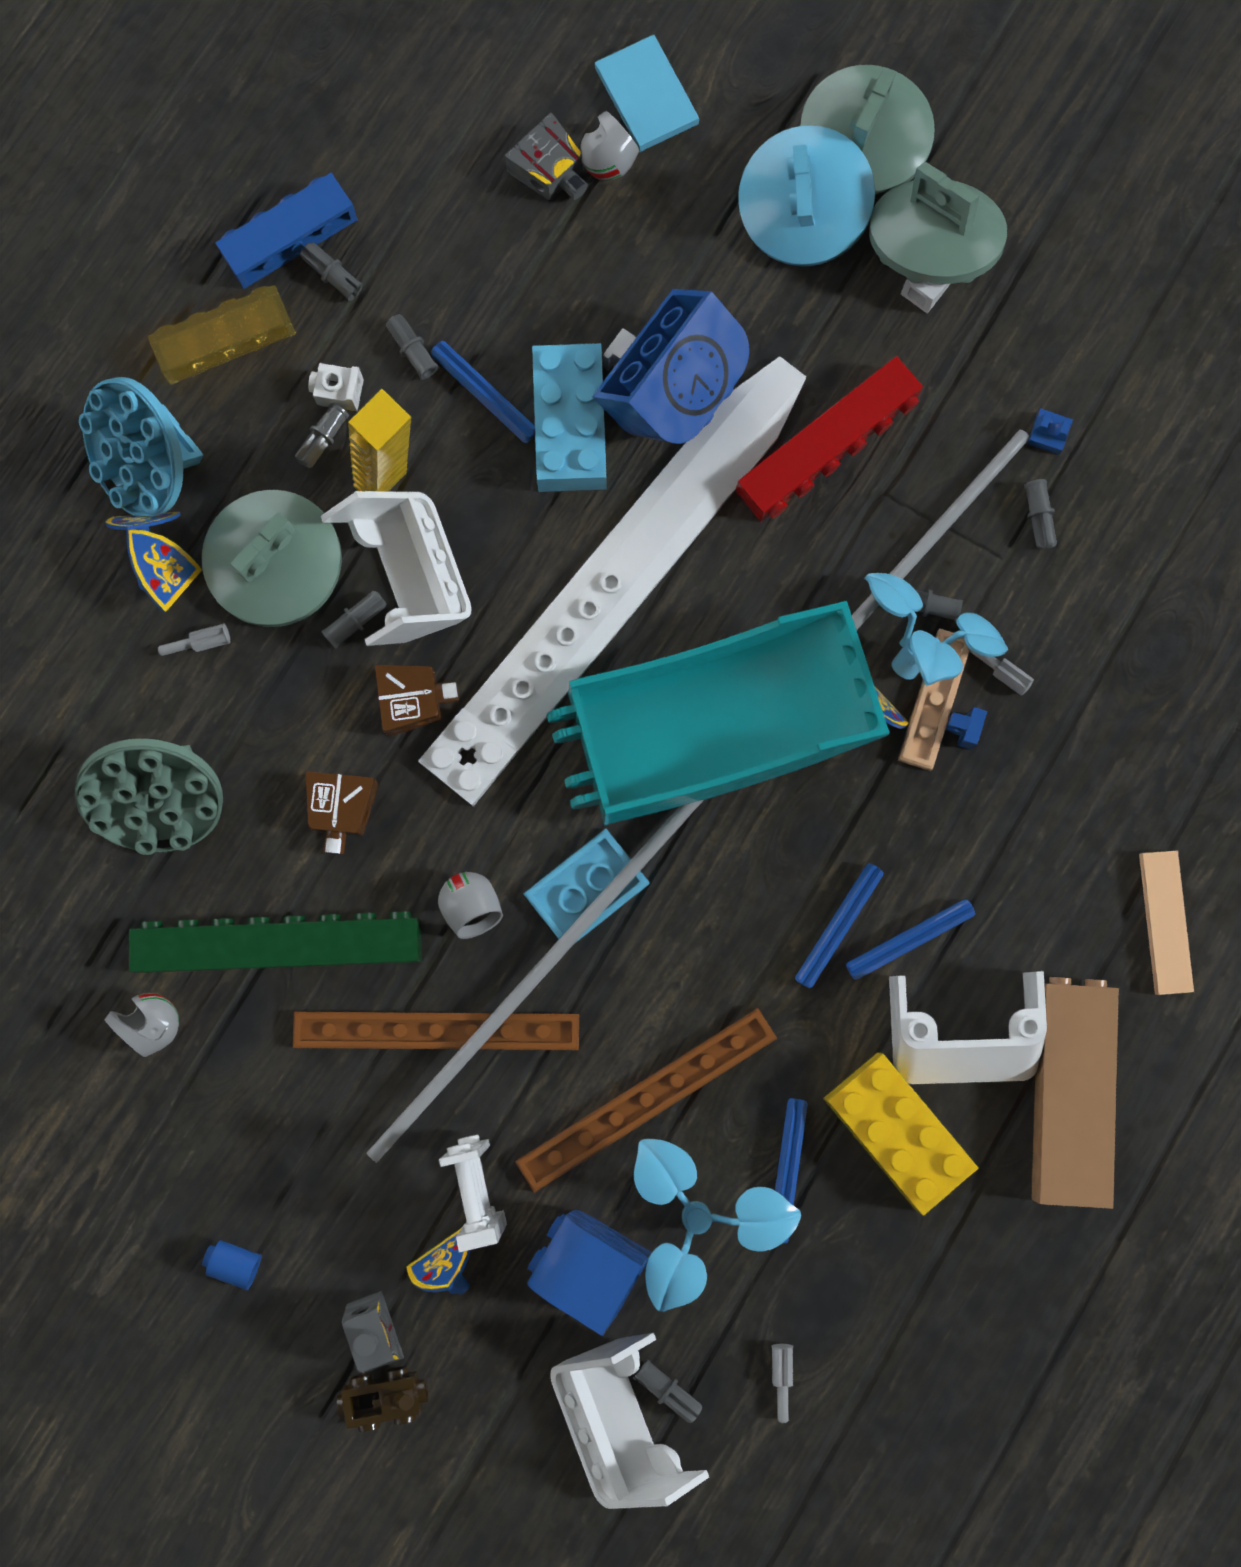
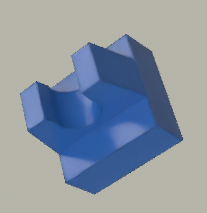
(1050, 431)
(967, 726)

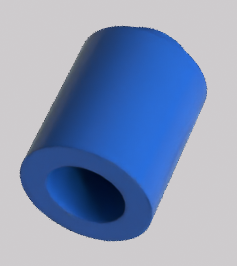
(231, 1264)

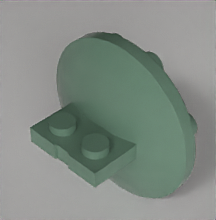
(881, 115)
(937, 229)
(271, 558)
(147, 794)

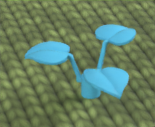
(921, 650)
(671, 1273)

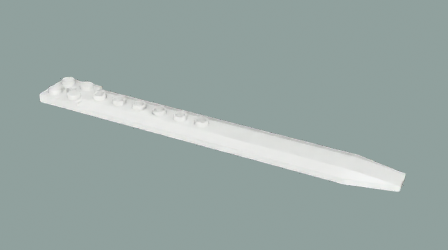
(613, 583)

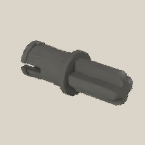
(331, 270)
(411, 346)
(321, 435)
(1041, 514)
(940, 605)
(354, 618)
(668, 1391)

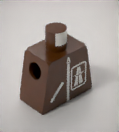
(411, 697)
(338, 807)

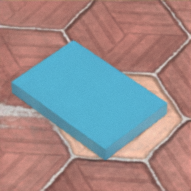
(646, 93)
(579, 880)

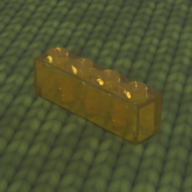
(221, 334)

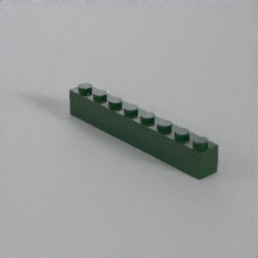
(275, 944)

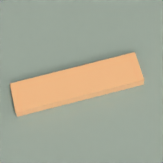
(931, 714)
(1166, 922)

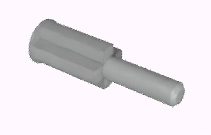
(199, 640)
(1008, 673)
(782, 1377)

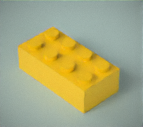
(900, 1133)

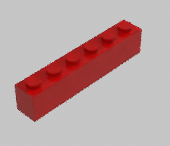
(828, 439)

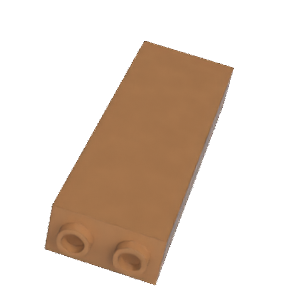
(1076, 1096)

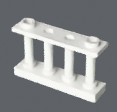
(483, 1223)

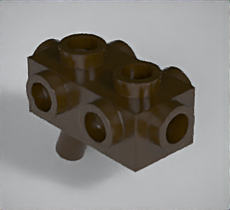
(394, 1398)

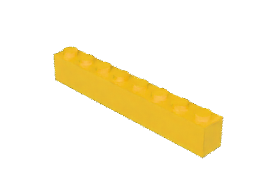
(379, 444)

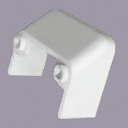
(414, 558)
(929, 1061)
(612, 1432)

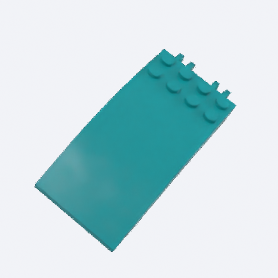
(722, 715)

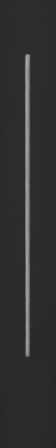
(624, 877)

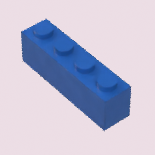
(284, 230)

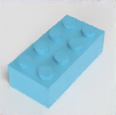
(568, 418)

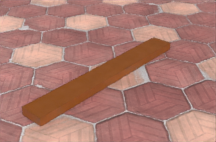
(432, 1030)
(645, 1100)

